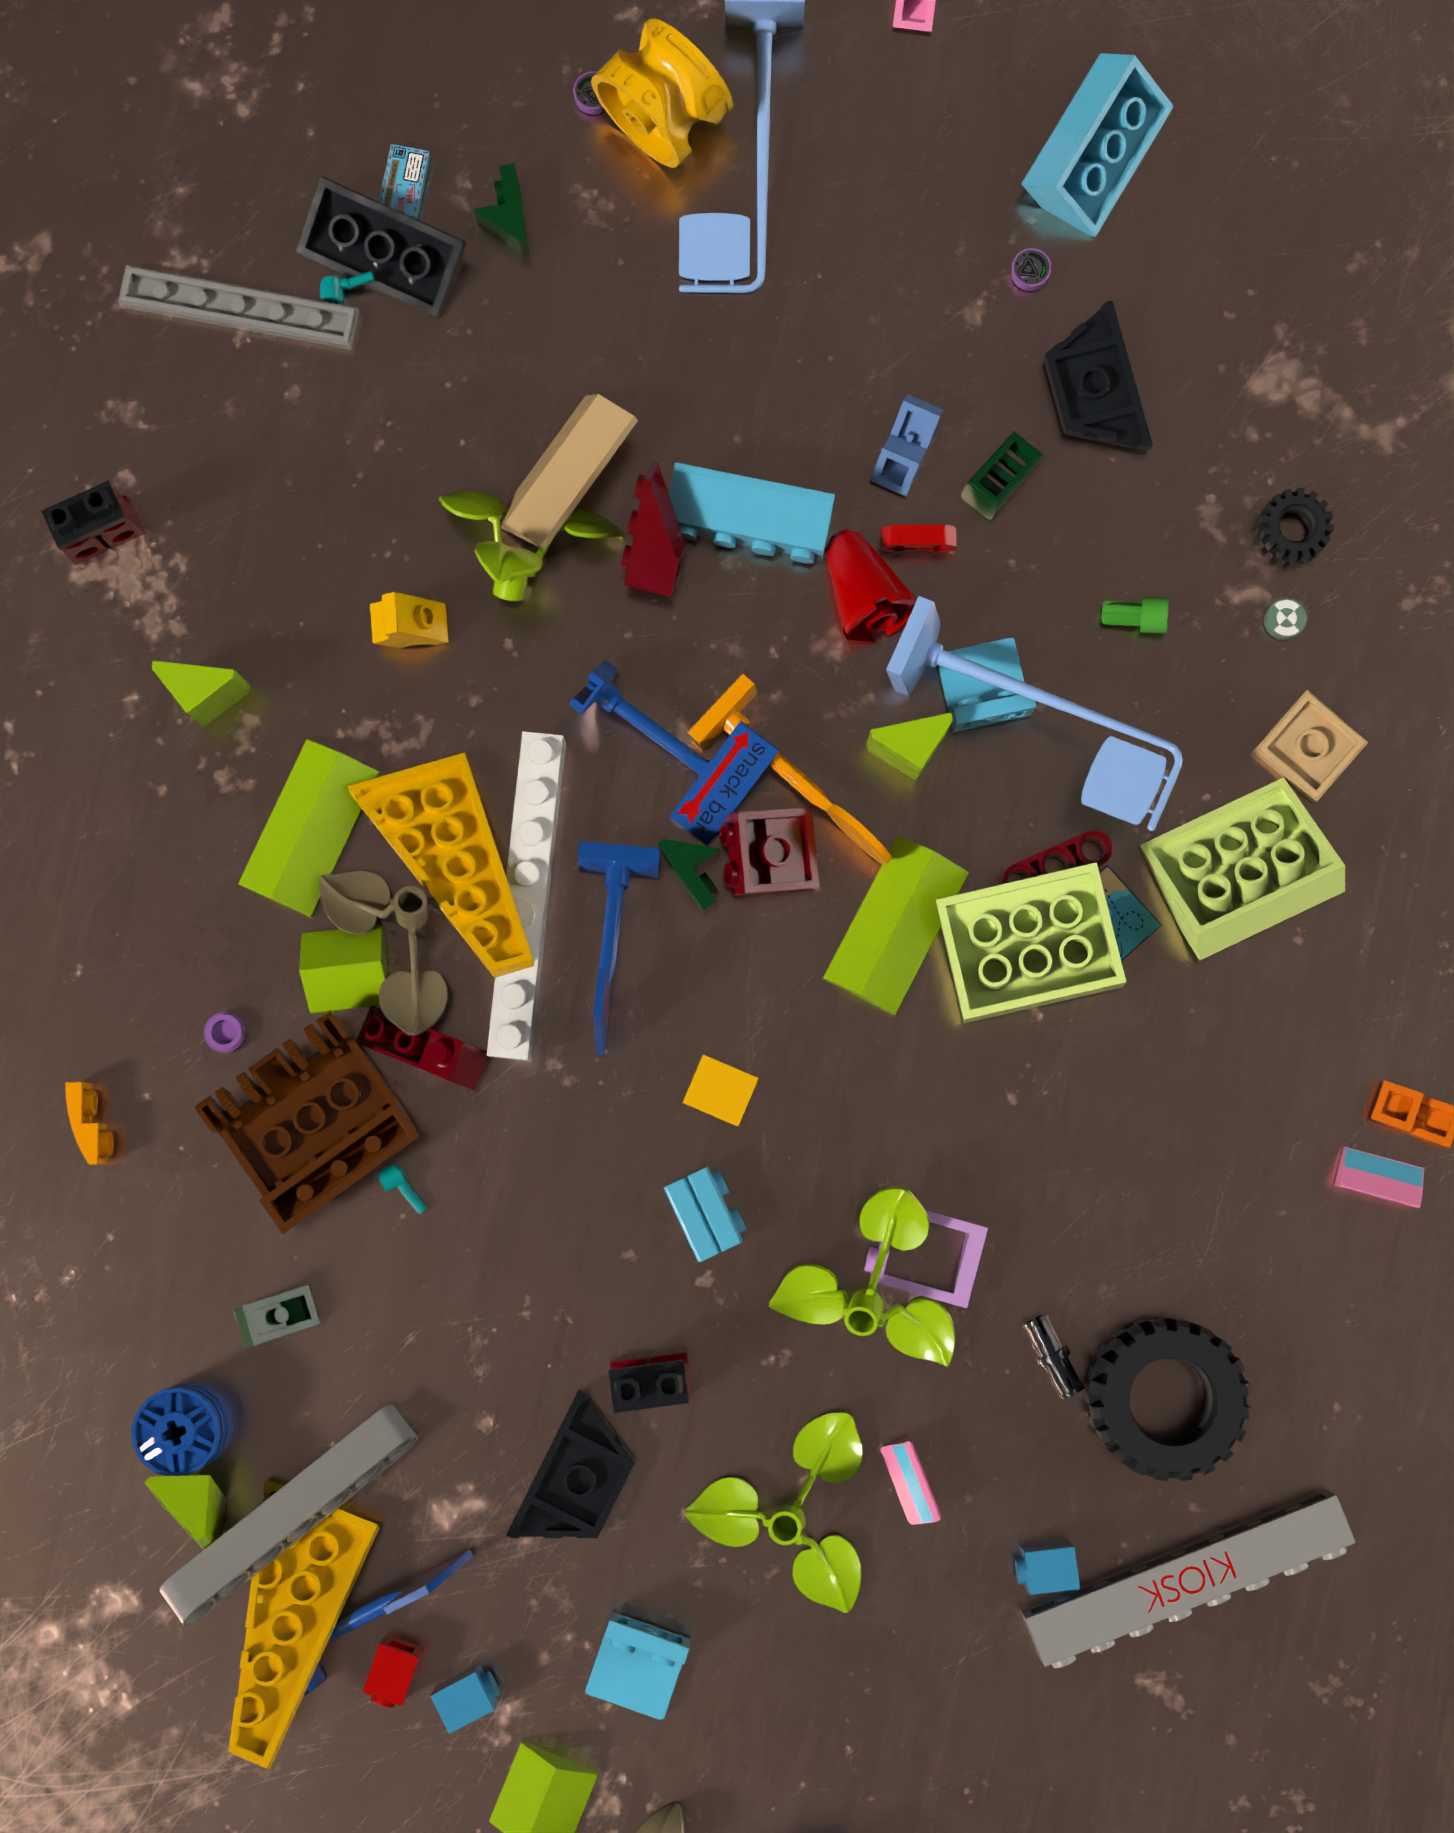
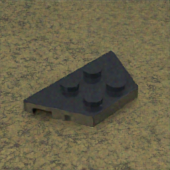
(1097, 385)
(576, 1478)

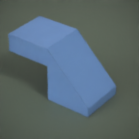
(906, 445)

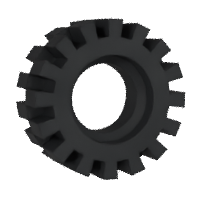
(1301, 504)

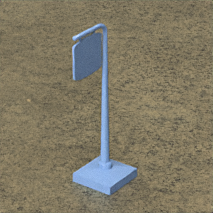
(719, 243)
(1122, 775)

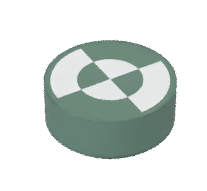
(1285, 619)

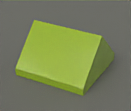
(202, 689)
(910, 743)
(342, 969)
(193, 1503)
(542, 1793)

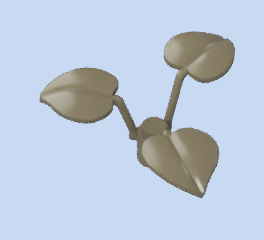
(353, 904)

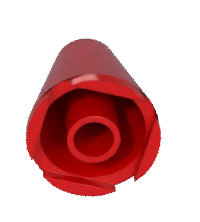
(866, 589)

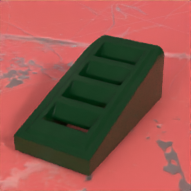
(986, 495)

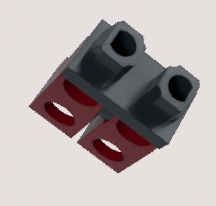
(90, 517)
(653, 1385)

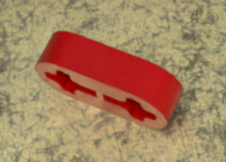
(919, 538)

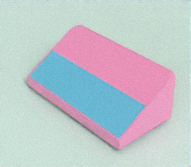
(1380, 1177)
(910, 1482)

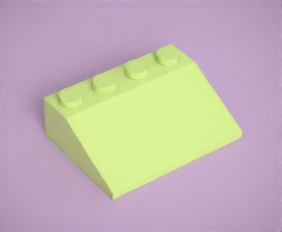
(1244, 868)
(1030, 943)

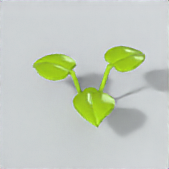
(512, 565)
(918, 1330)
(729, 1512)

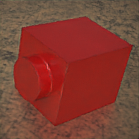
(392, 1672)

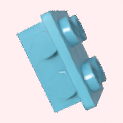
(978, 702)
(637, 1666)

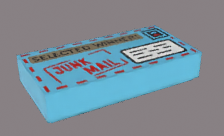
(405, 179)

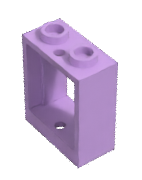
(965, 1270)

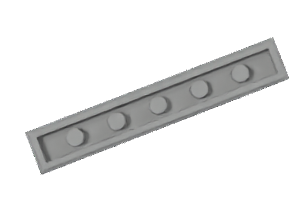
(238, 307)

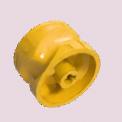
(662, 92)

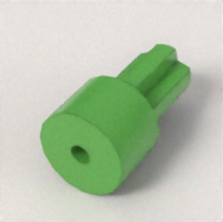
(1149, 614)

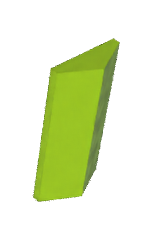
(307, 828)
(895, 925)

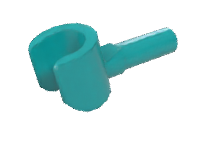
(332, 286)
(395, 1177)

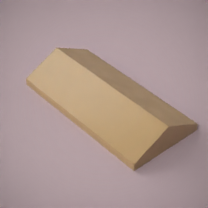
(567, 470)

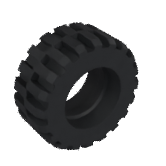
(1222, 1411)

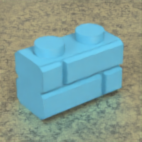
(704, 1213)

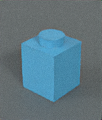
(1048, 1567)
(465, 1698)

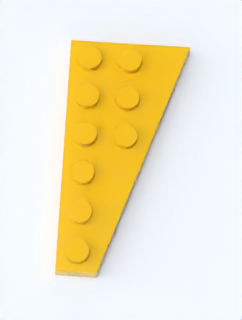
(445, 840)
(289, 1625)

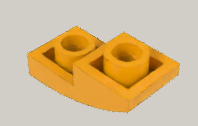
(91, 1137)

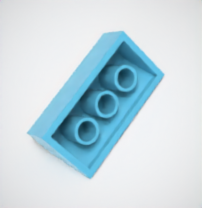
(1098, 142)
(751, 512)

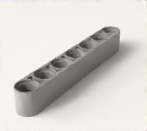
(288, 1515)

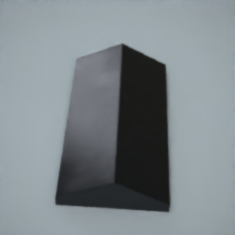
(365, 235)

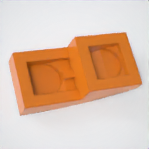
(1415, 1114)

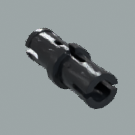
(1054, 1356)

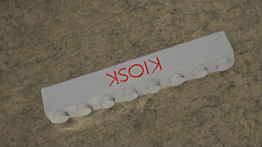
(1188, 1578)

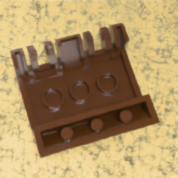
(310, 1122)

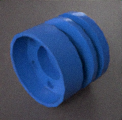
(206, 1422)

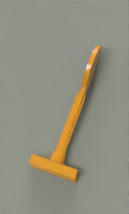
(726, 715)

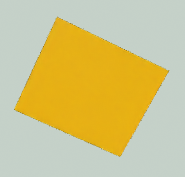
(720, 1090)

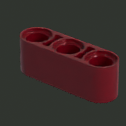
(1068, 851)

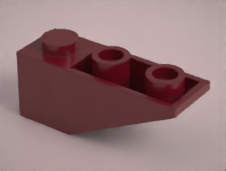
(657, 541)
(427, 1051)

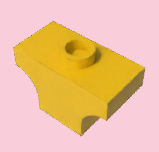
(408, 621)

